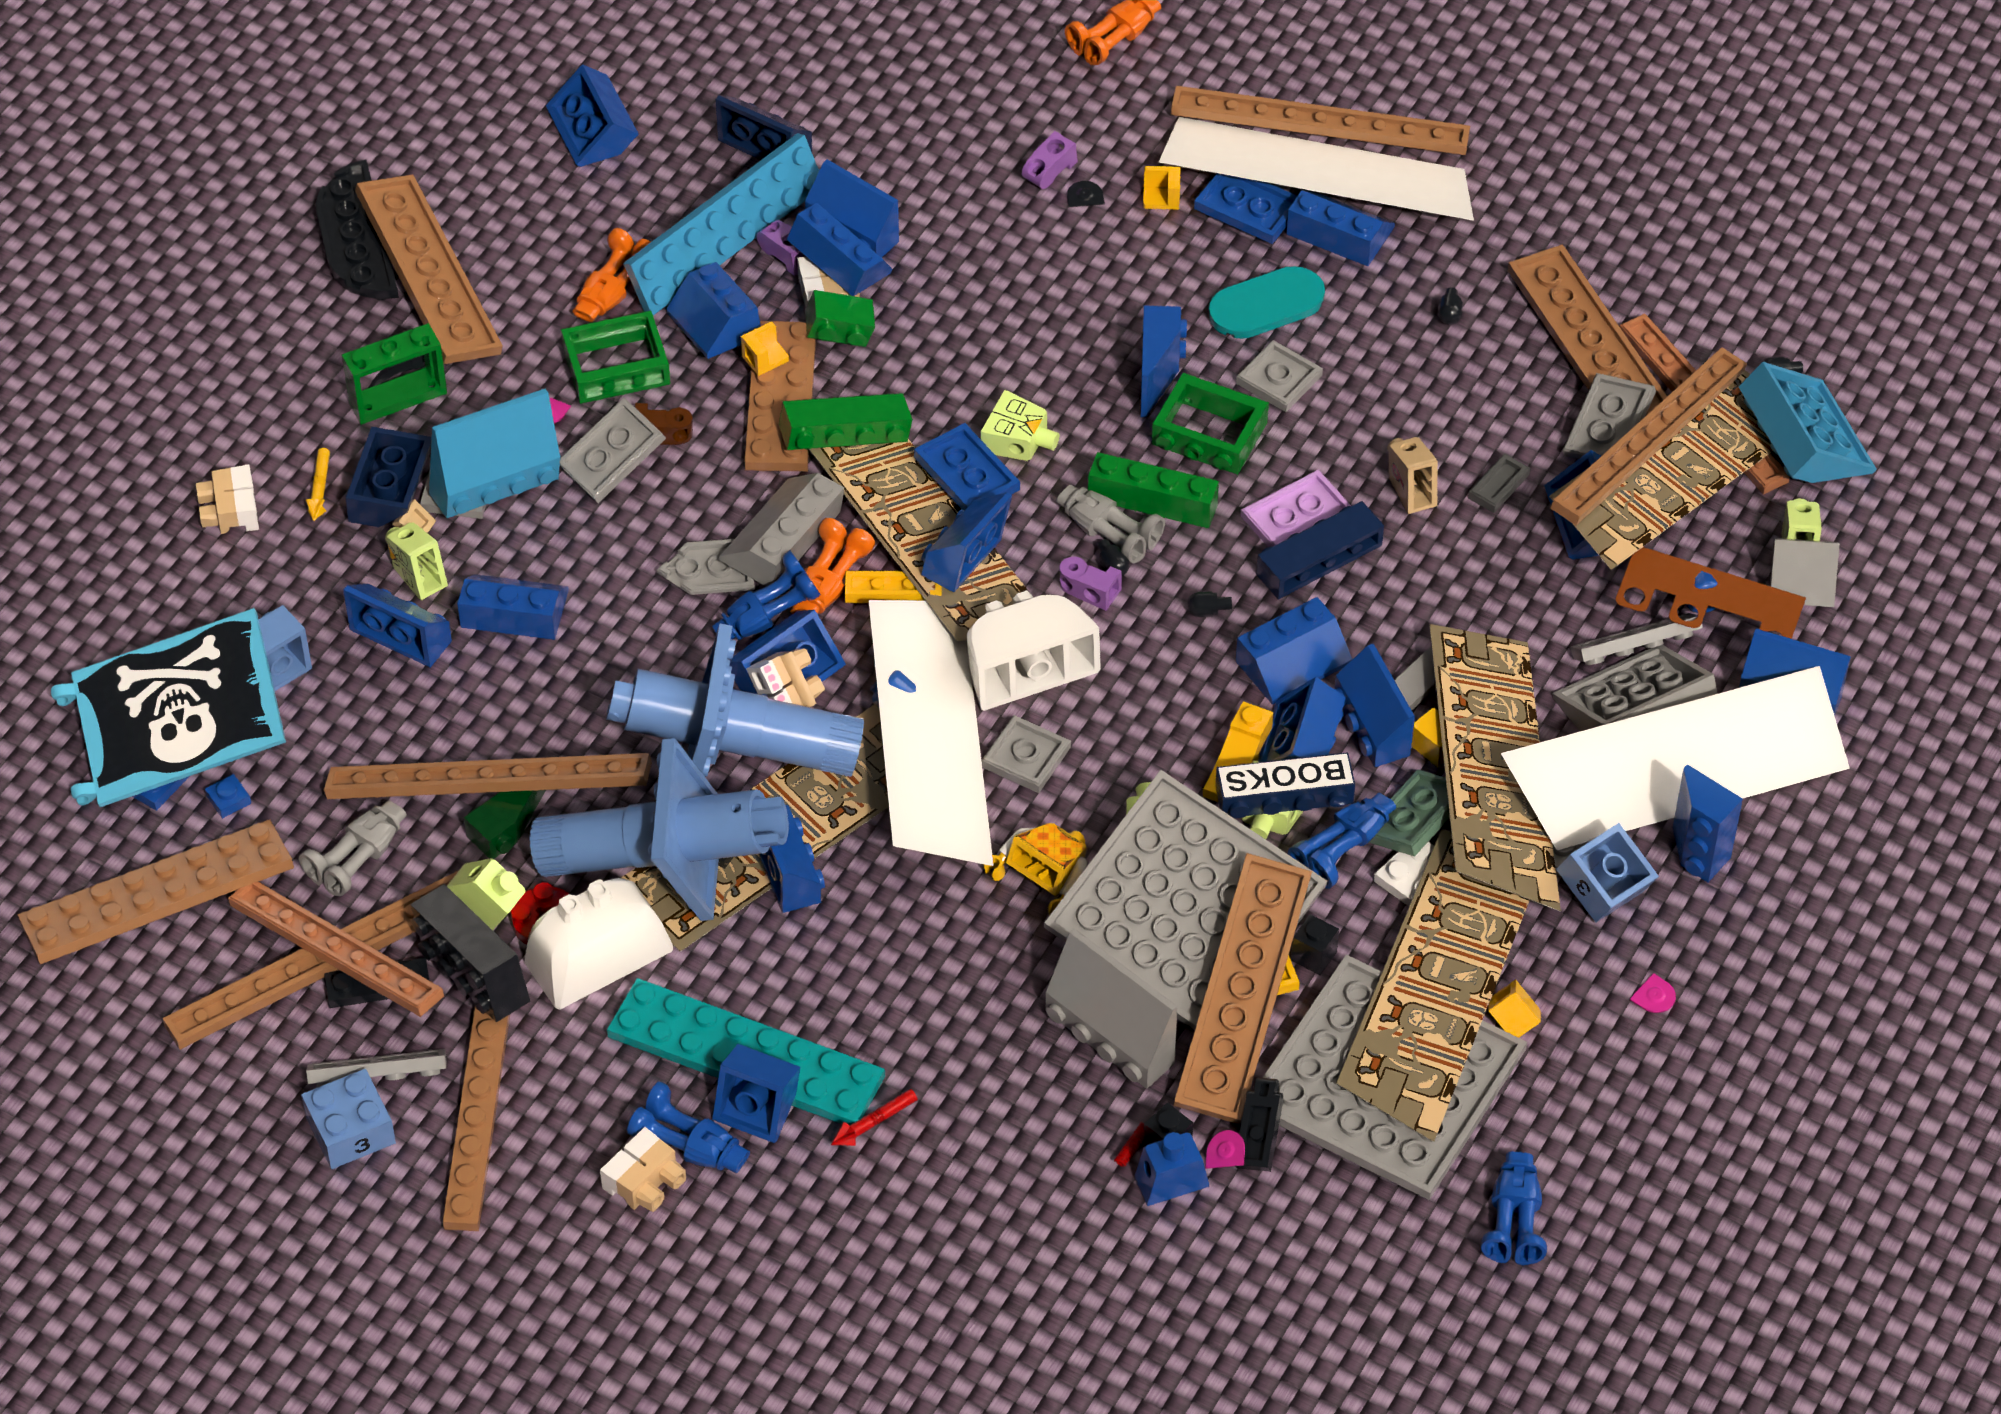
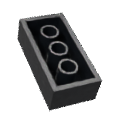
(469, 953)

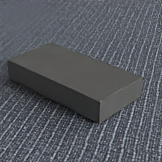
(1499, 483)

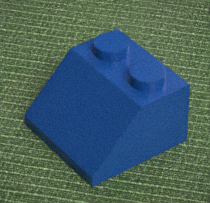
(755, 1092)

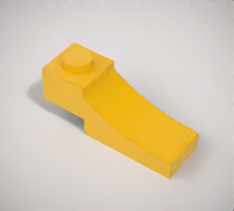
(1243, 742)

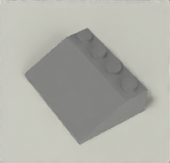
(1635, 687)
(1112, 1011)

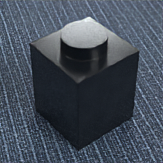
(1315, 944)
(1164, 1122)

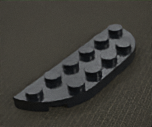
(350, 239)

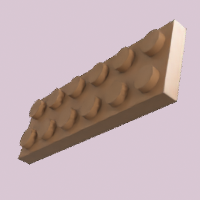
(784, 383)

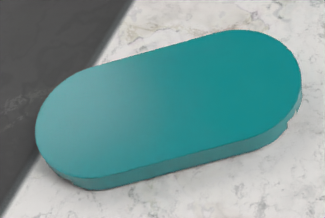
(1267, 302)

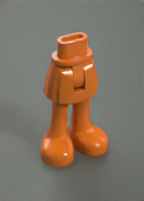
(1127, 21)
(602, 288)
(828, 582)

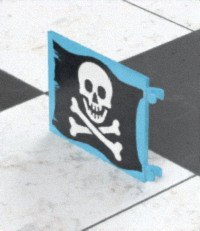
(174, 708)

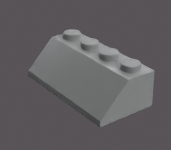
(784, 524)

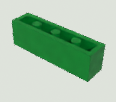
(845, 421)
(1155, 489)

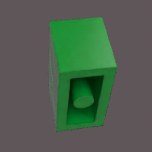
(840, 318)

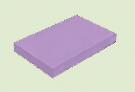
(1293, 508)

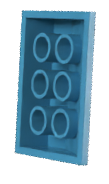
(1804, 425)
(493, 454)

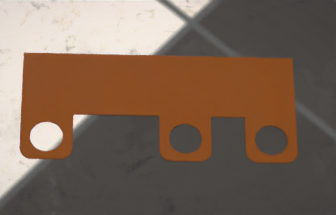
(1655, 570)

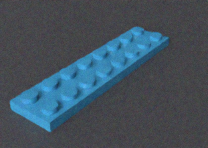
(723, 223)

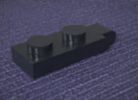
(1261, 1124)

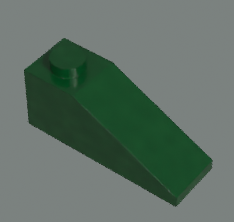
(501, 821)

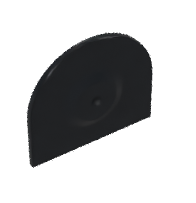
(1085, 194)

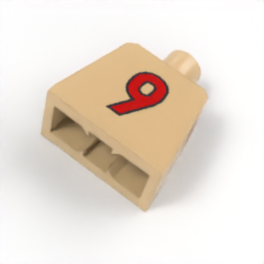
(1413, 465)

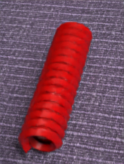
(1131, 1146)

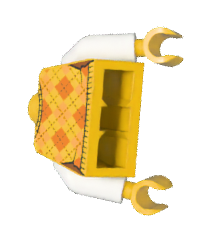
(1045, 856)

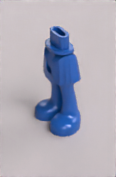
(755, 610)
(1353, 825)
(705, 1146)
(1515, 1192)

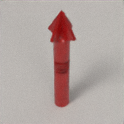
(847, 1134)

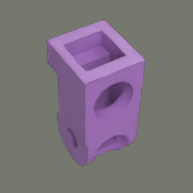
(1050, 160)
(774, 242)
(1089, 582)

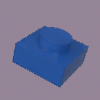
(228, 796)

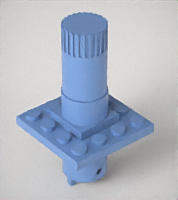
(725, 719)
(678, 832)

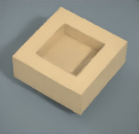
(417, 515)

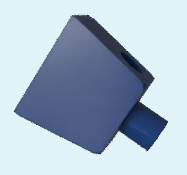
(1170, 1169)

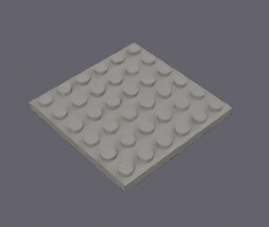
(1166, 890)
(1356, 1129)

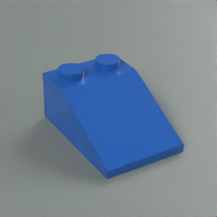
(1160, 352)

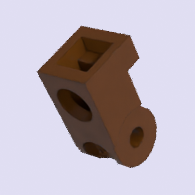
(673, 424)

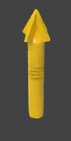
(319, 482)

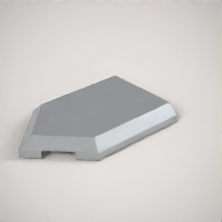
(700, 571)

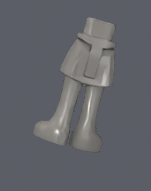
(1095, 512)
(368, 834)

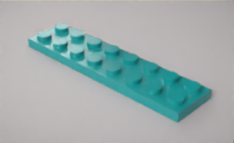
(704, 1035)

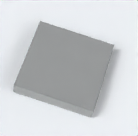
(1279, 376)
(1806, 569)
(1026, 754)

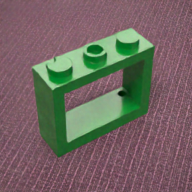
(620, 378)
(401, 391)
(1217, 401)

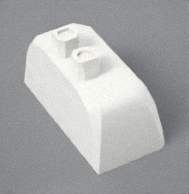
(1030, 648)
(594, 940)

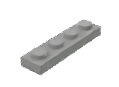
(1624, 642)
(391, 1066)

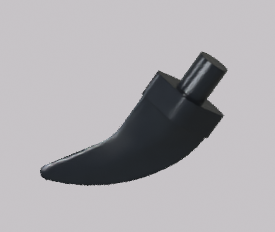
(386, 373)

